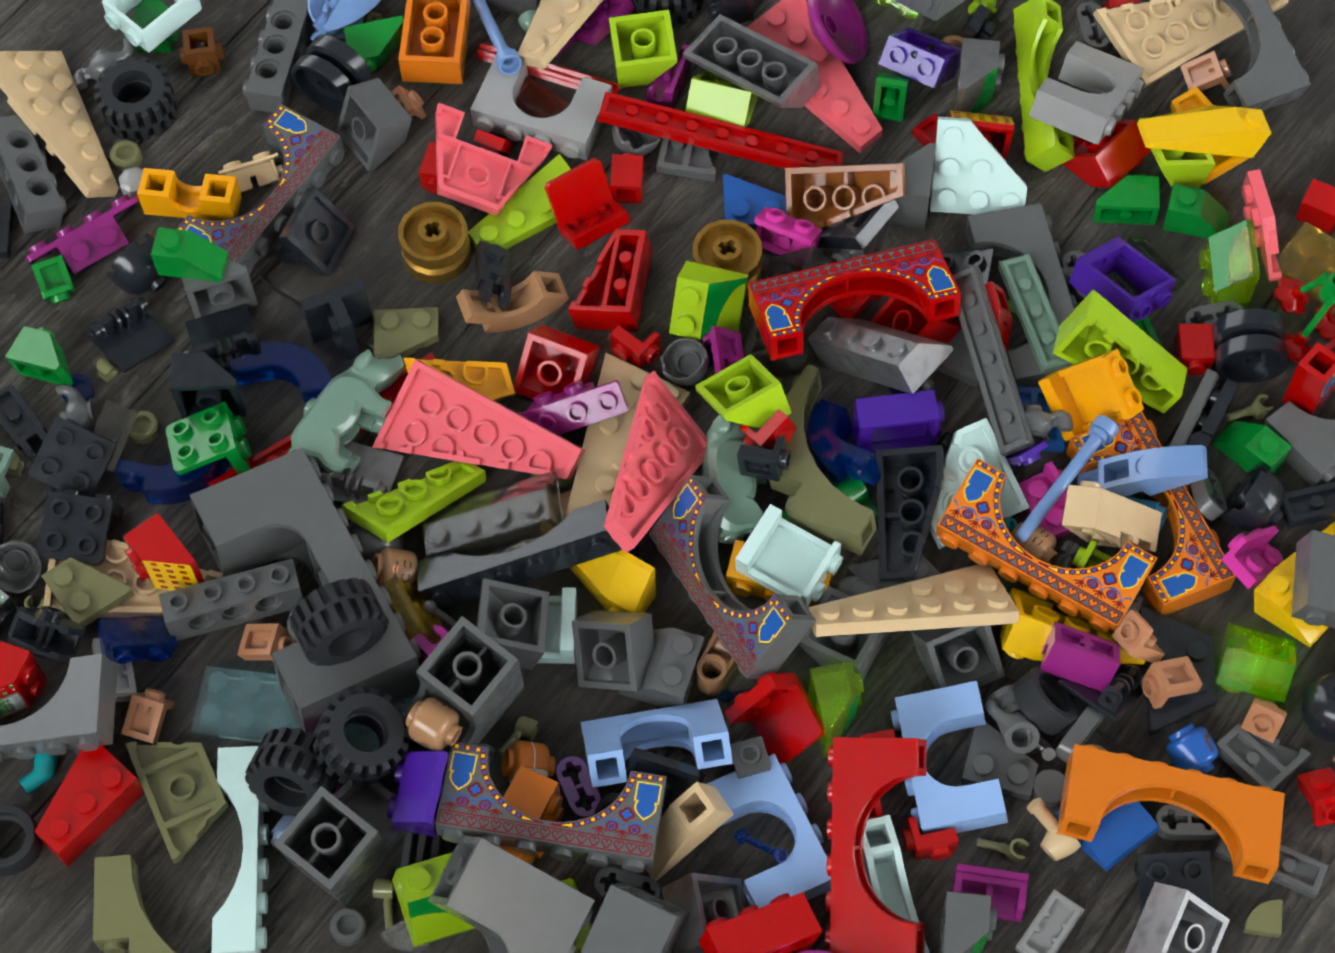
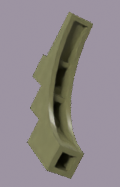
(812, 498)
(119, 910)

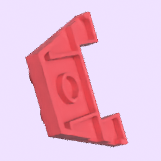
(478, 175)

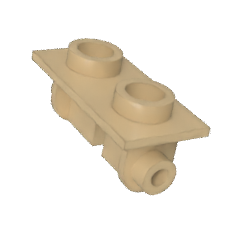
(261, 166)

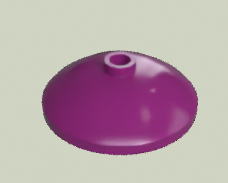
(839, 28)

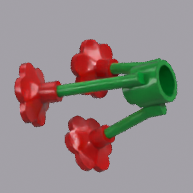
(1293, 297)

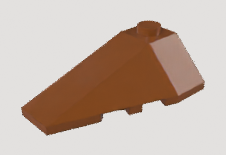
(840, 192)

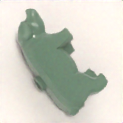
(343, 408)
(721, 463)

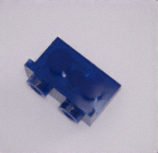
(135, 639)

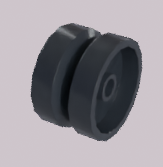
(328, 72)
(1250, 345)

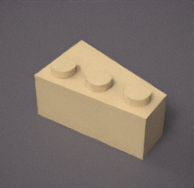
(1110, 518)

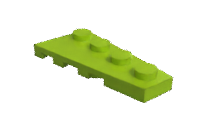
(524, 214)
(414, 500)

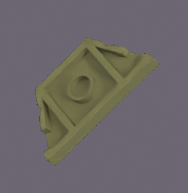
(179, 791)

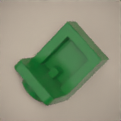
(54, 280)

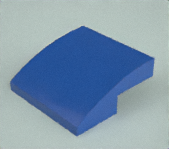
(1119, 834)

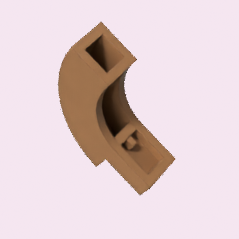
(529, 302)

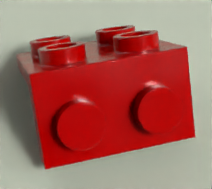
(584, 204)
(779, 715)

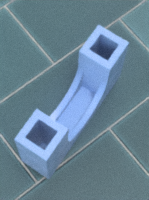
(689, 726)
(773, 794)
(942, 806)

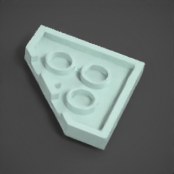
(971, 172)
(965, 447)

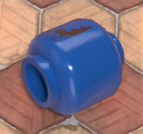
(1192, 749)

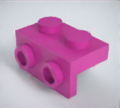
(783, 233)

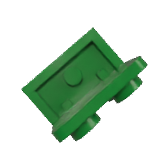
(208, 438)

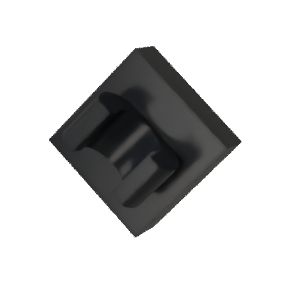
(977, 26)

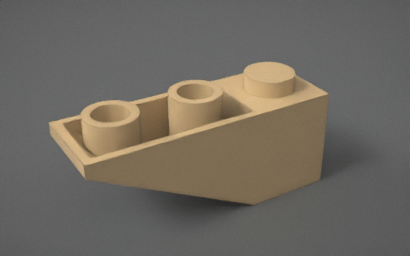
(687, 825)

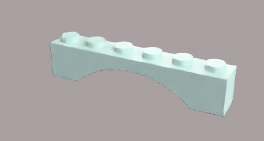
(886, 868)
(239, 921)

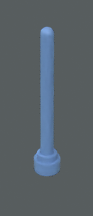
(507, 59)
(1101, 432)

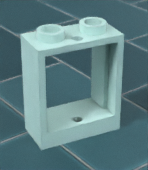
(157, 30)

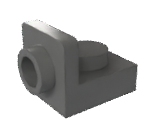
(749, 757)

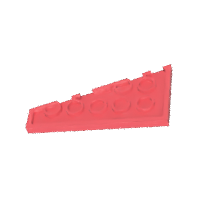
(838, 98)
(456, 423)
(657, 461)

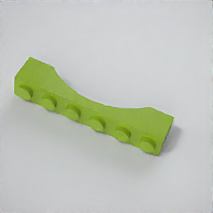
(1036, 33)

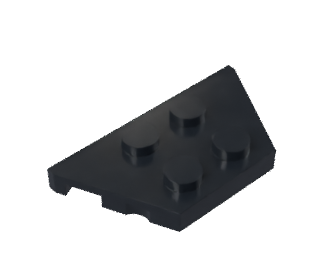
(1180, 641)

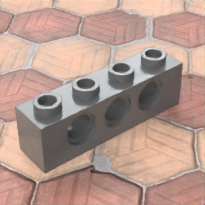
(278, 51)
(27, 177)
(231, 600)

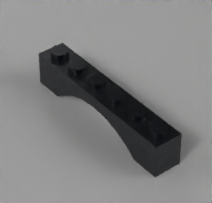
(577, 539)

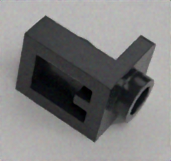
(764, 463)

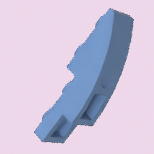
(340, 15)
(1150, 470)

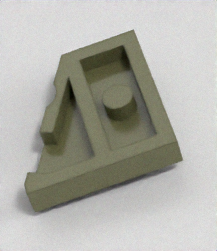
(404, 331)
(85, 591)

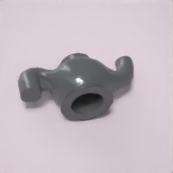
(100, 61)
(77, 407)
(1042, 422)
(1019, 732)

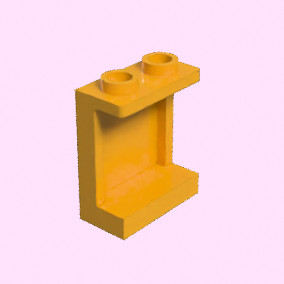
(1092, 389)

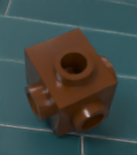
(201, 51)

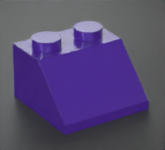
(419, 792)

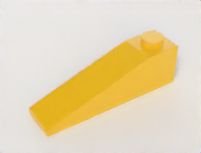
(1208, 131)
(619, 581)
(1275, 597)
(1035, 625)

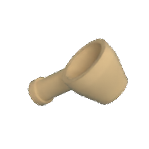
(1054, 844)

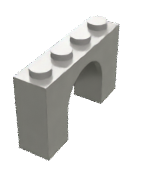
(1084, 114)
(569, 132)

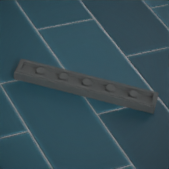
(992, 364)

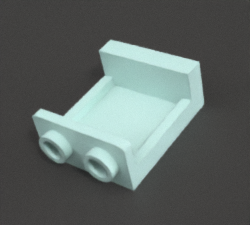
(787, 558)
(559, 632)

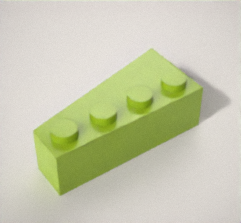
(1099, 328)

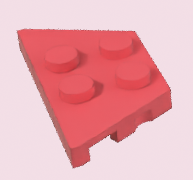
(1261, 212)

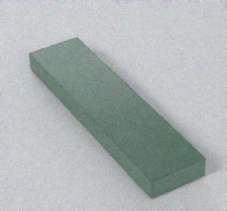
(1033, 310)

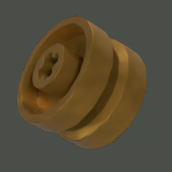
(434, 242)
(730, 247)

